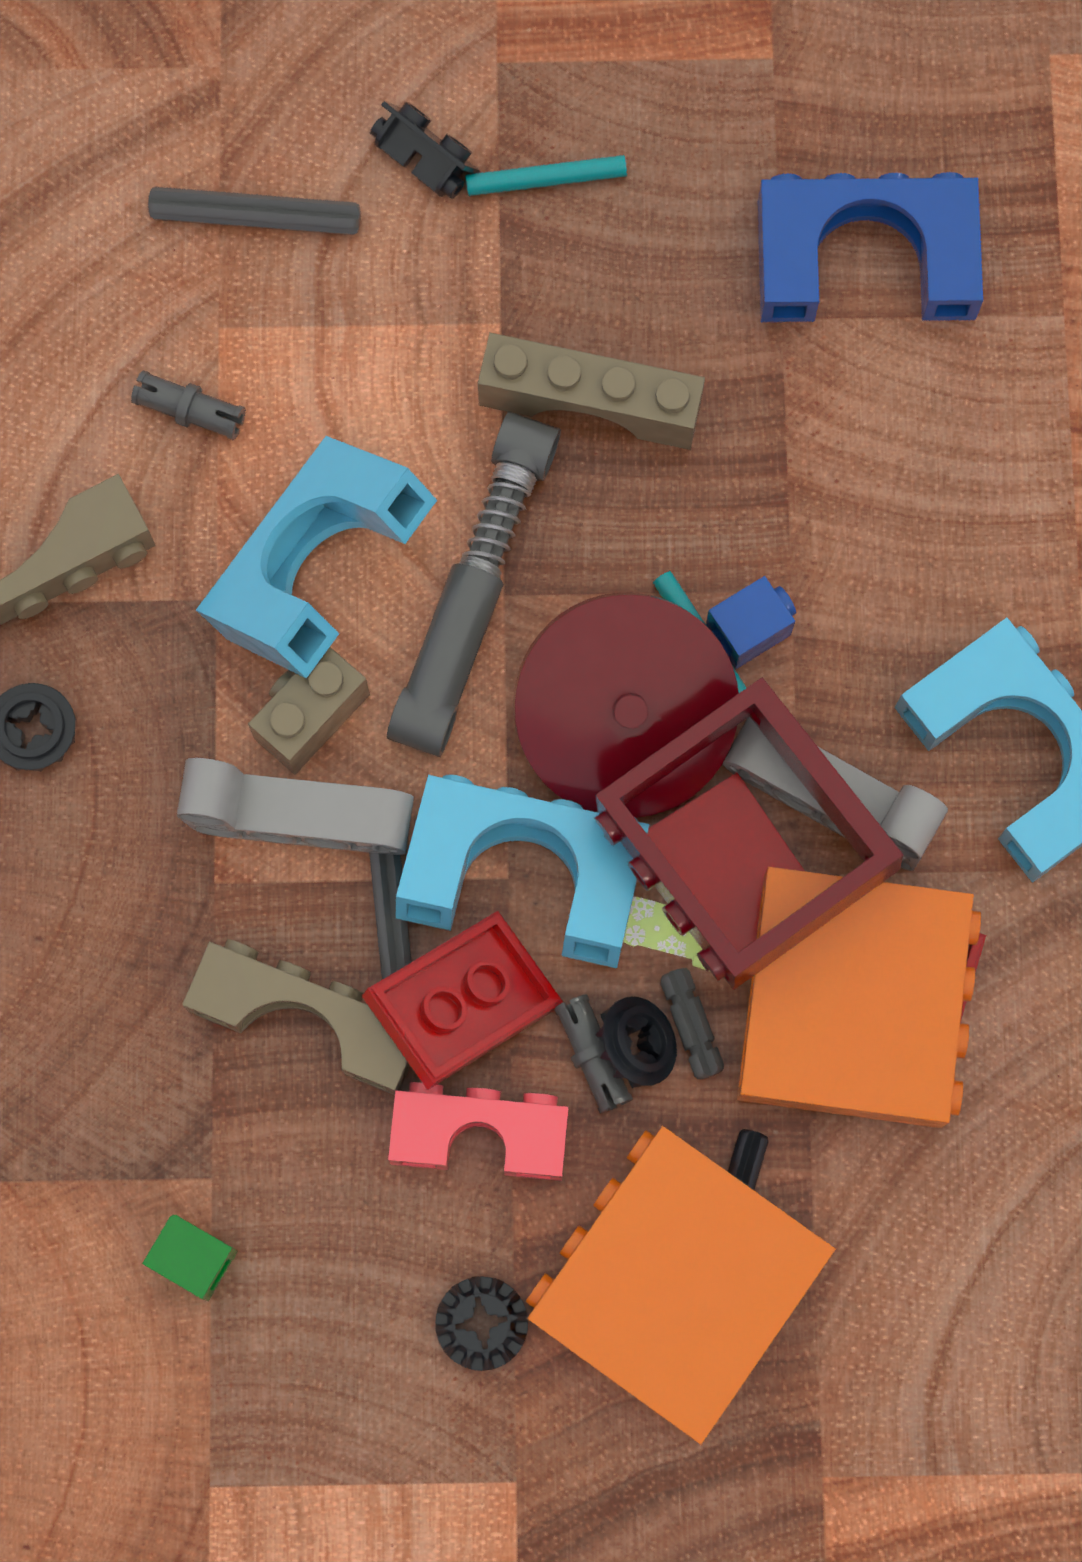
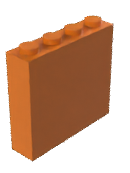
(864, 1005)
(678, 1282)

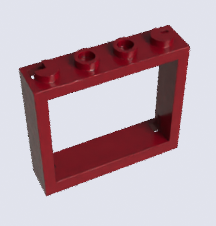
(819, 777)

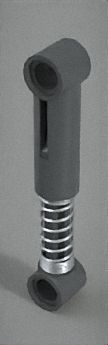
(431, 699)

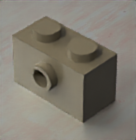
(308, 710)

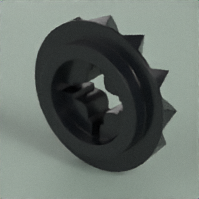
(56, 715)
(655, 1041)
(504, 1339)

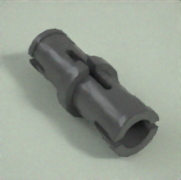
(188, 405)
(581, 1028)

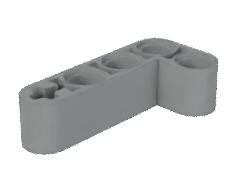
(292, 811)
(906, 816)

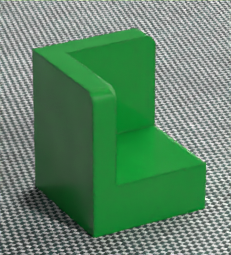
(190, 1257)

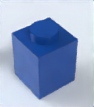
(752, 621)

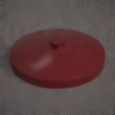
(615, 688)

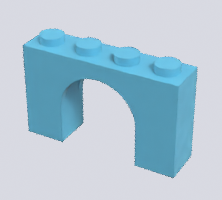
(331, 493)
(1007, 673)
(466, 819)

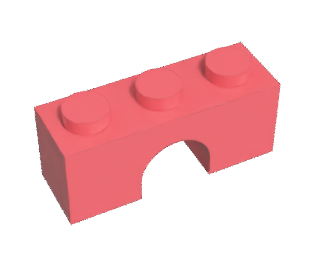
(429, 1122)

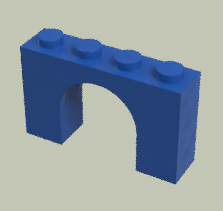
(933, 213)

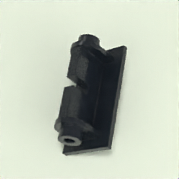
(407, 134)

